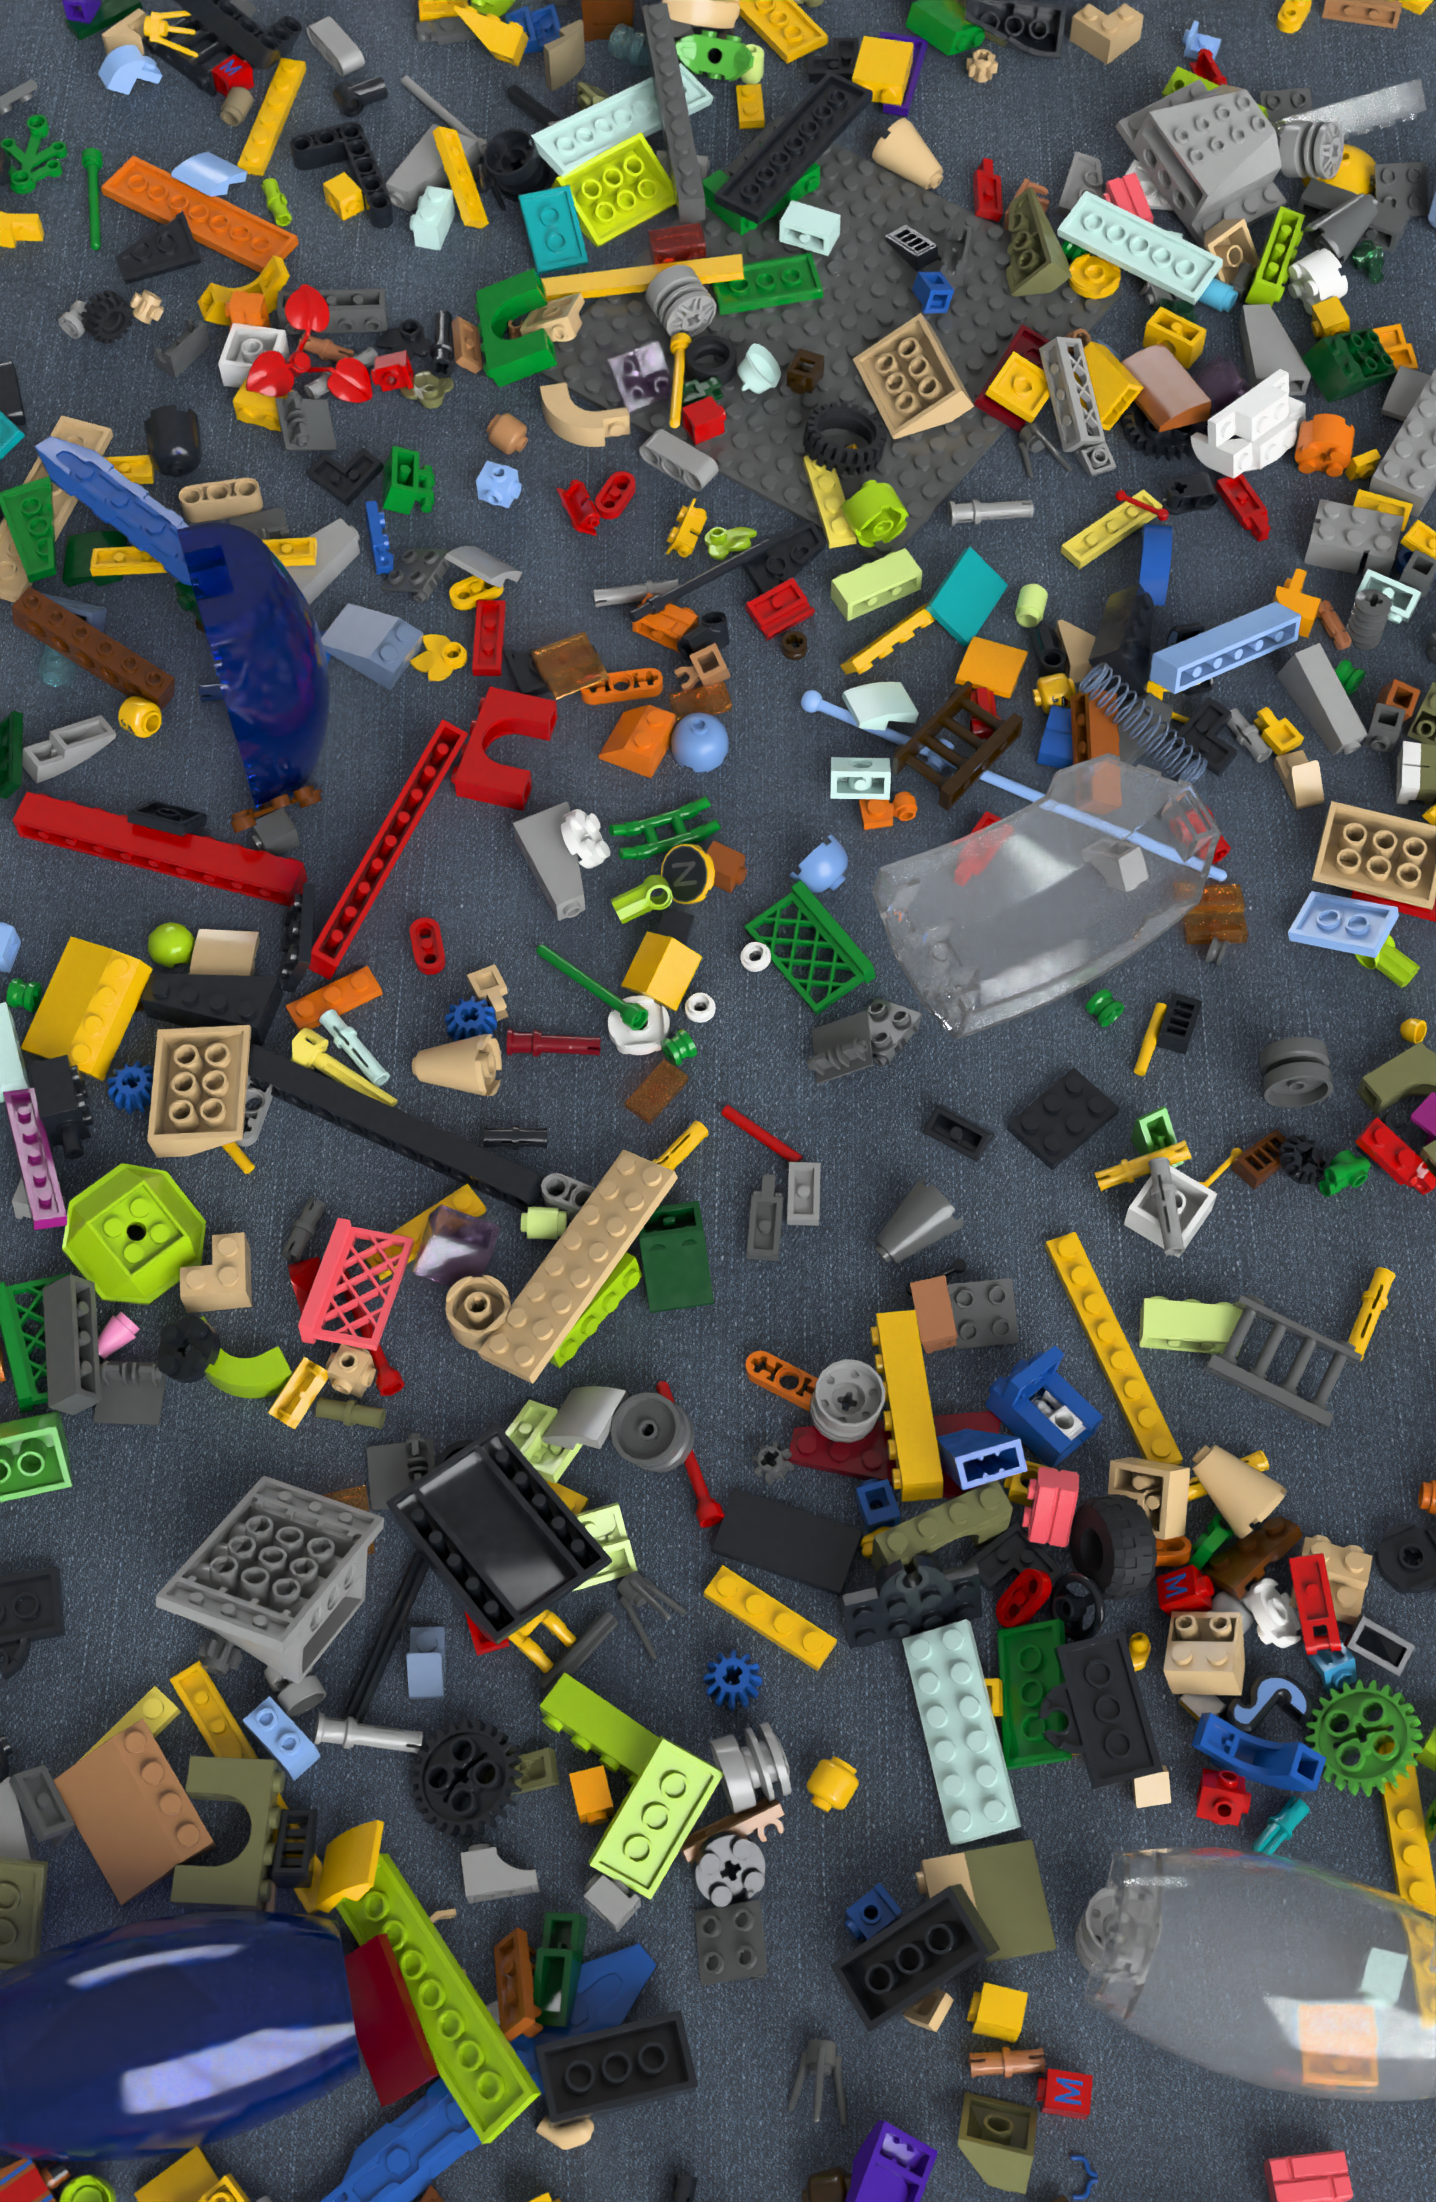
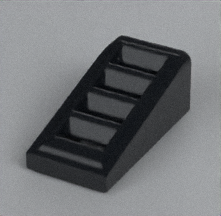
(915, 258)
(1174, 1041)
(295, 1871)

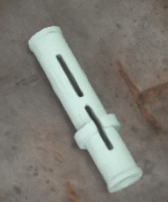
(346, 1038)

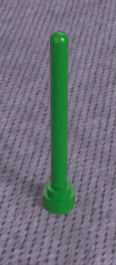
(92, 161)
(632, 1014)

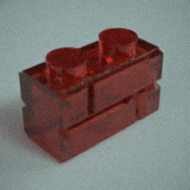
(677, 244)

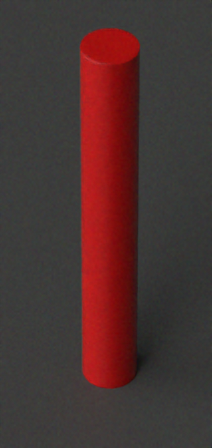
(761, 1134)

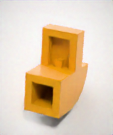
(1303, 604)

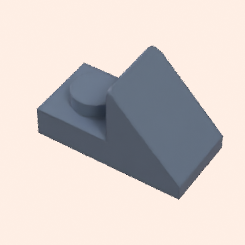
(426, 1662)

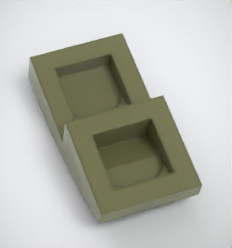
(538, 1770)

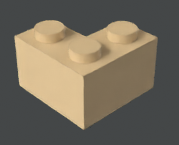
(1105, 34)
(222, 1284)
(1157, 1488)

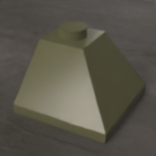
(998, 2140)

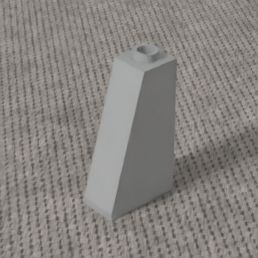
(423, 169)
(1270, 349)
(335, 551)
(1322, 699)
(551, 861)

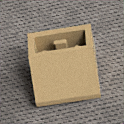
(1205, 1653)

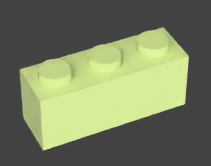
(876, 584)
(1187, 1325)

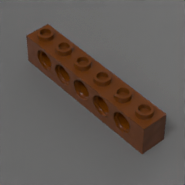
(91, 648)

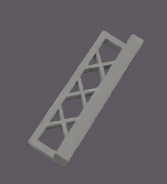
(1066, 393)

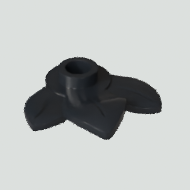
(407, 337)

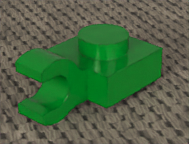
(1208, 1545)

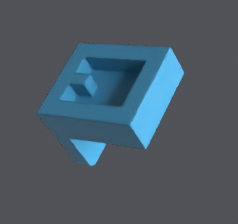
(1334, 1667)

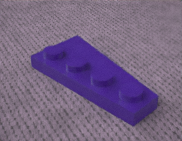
(919, 52)

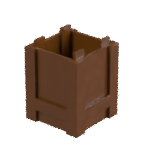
(603, 16)

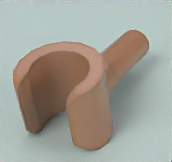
(514, 331)

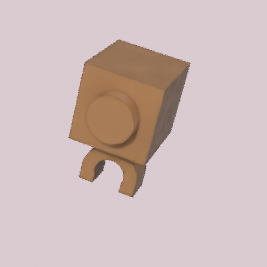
(707, 667)

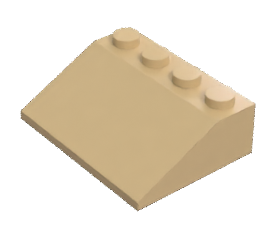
(912, 379)
(1378, 855)
(198, 1089)

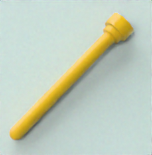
(678, 347)

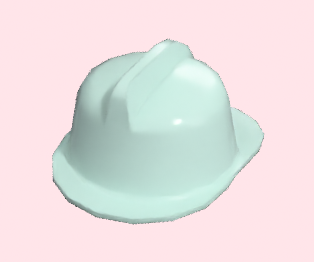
(759, 370)

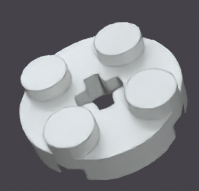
(583, 837)
(640, 1041)
(1272, 1612)

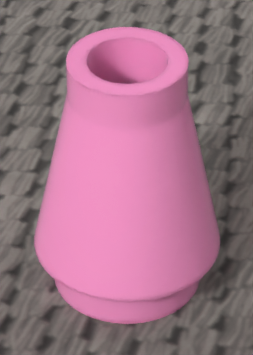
(116, 1334)

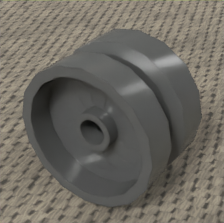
(1295, 1072)
(652, 1432)

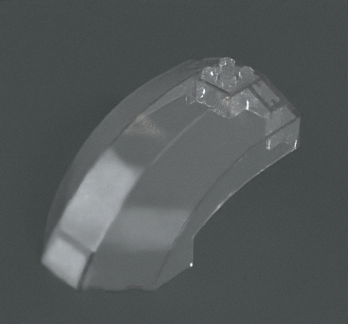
(1047, 893)

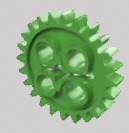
(1372, 1767)

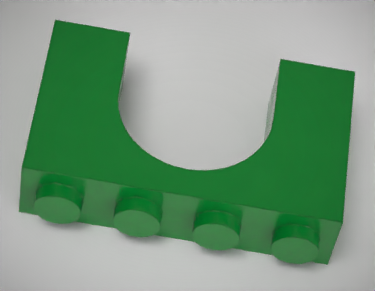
(711, 185)
(506, 301)

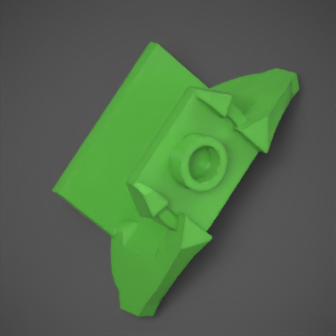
(735, 55)

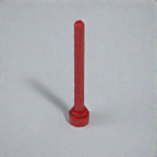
(388, 1379)
(708, 1510)

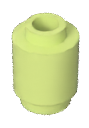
(755, 74)
(1031, 605)
(544, 1223)

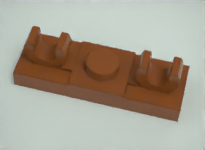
(515, 1986)

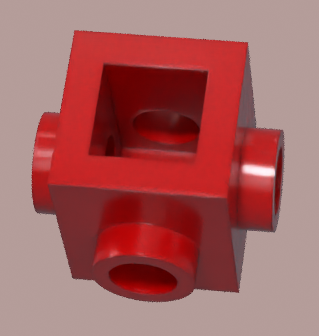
(1222, 1797)

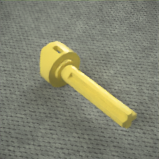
(314, 1056)

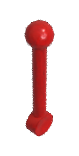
(1162, 514)

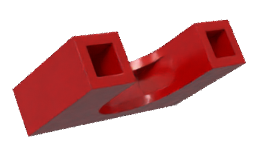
(500, 715)

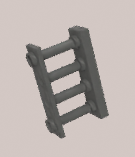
(1285, 1393)

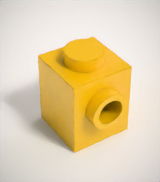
(1329, 318)

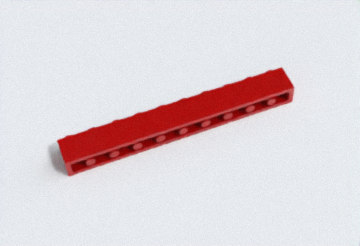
(385, 849)
(184, 857)

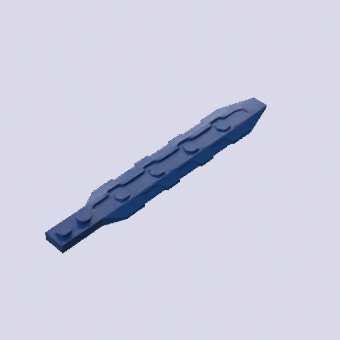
(116, 501)
(434, 2132)

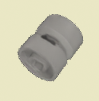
(295, 1698)

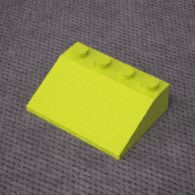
(618, 190)

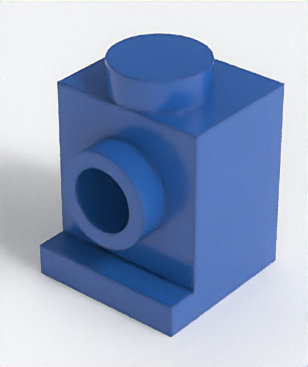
(933, 292)
(879, 1493)
(882, 1902)

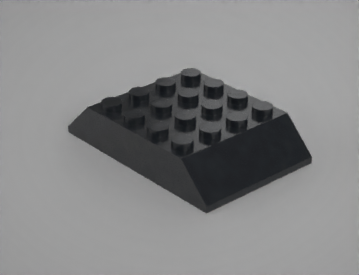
(497, 1535)

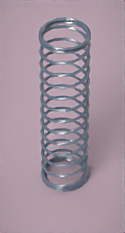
(1103, 669)

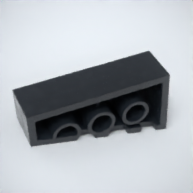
(1126, 640)
(214, 1001)

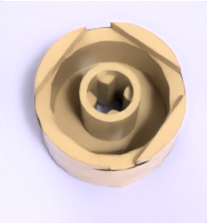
(476, 1309)

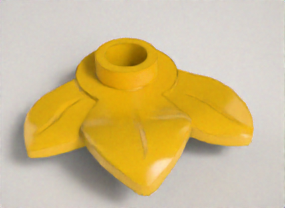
(438, 659)

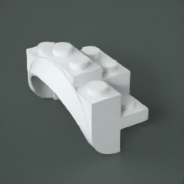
(1264, 421)

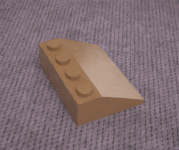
(133, 1812)

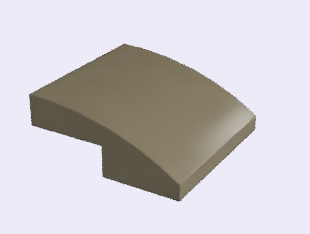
(564, 55)

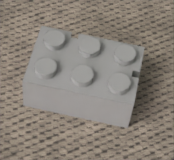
(1346, 532)

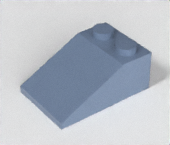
(373, 643)

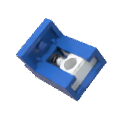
(1037, 1401)

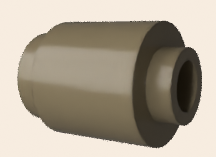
(236, 106)

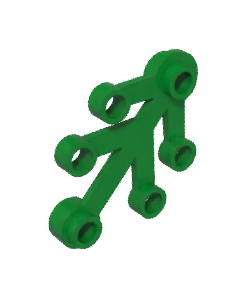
(25, 180)

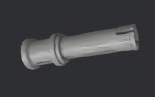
(977, 511)
(350, 1733)

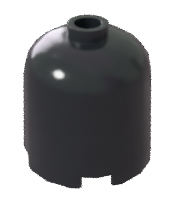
(173, 440)

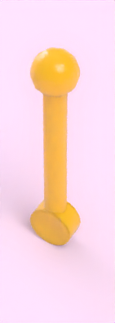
(1234, 1154)

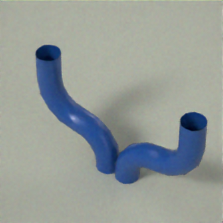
(1090, 2182)

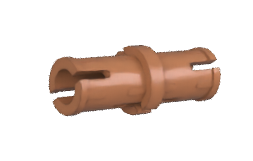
(326, 349)
(1006, 2062)

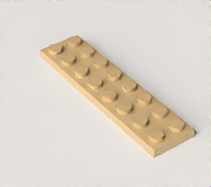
(12, 573)
(578, 1266)

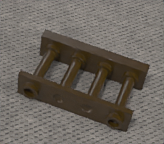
(968, 769)

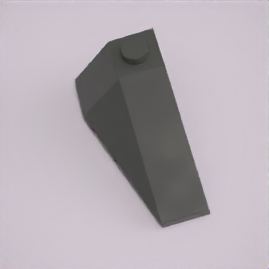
(1128, 747)

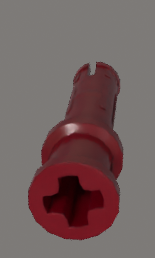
(538, 1043)

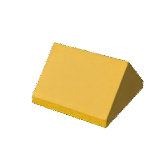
(662, 970)

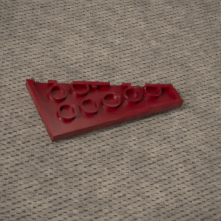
(869, 1457)

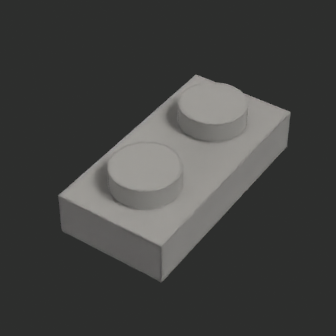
(803, 1193)

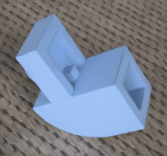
(125, 66)

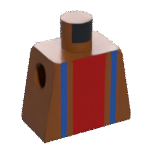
(30, 2183)

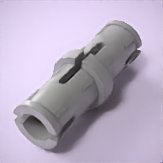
(1248, 736)

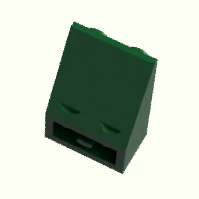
(1348, 363)
(675, 1258)

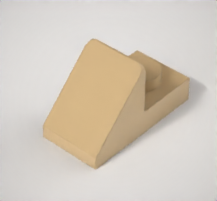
(126, 32)
(1300, 779)

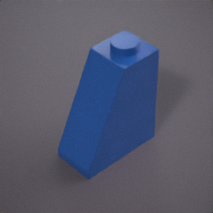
(980, 1457)

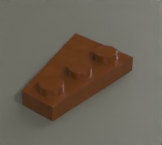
(1249, 1556)

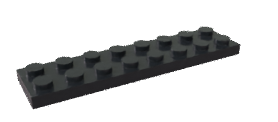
(793, 147)

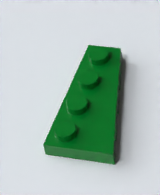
(31, 524)

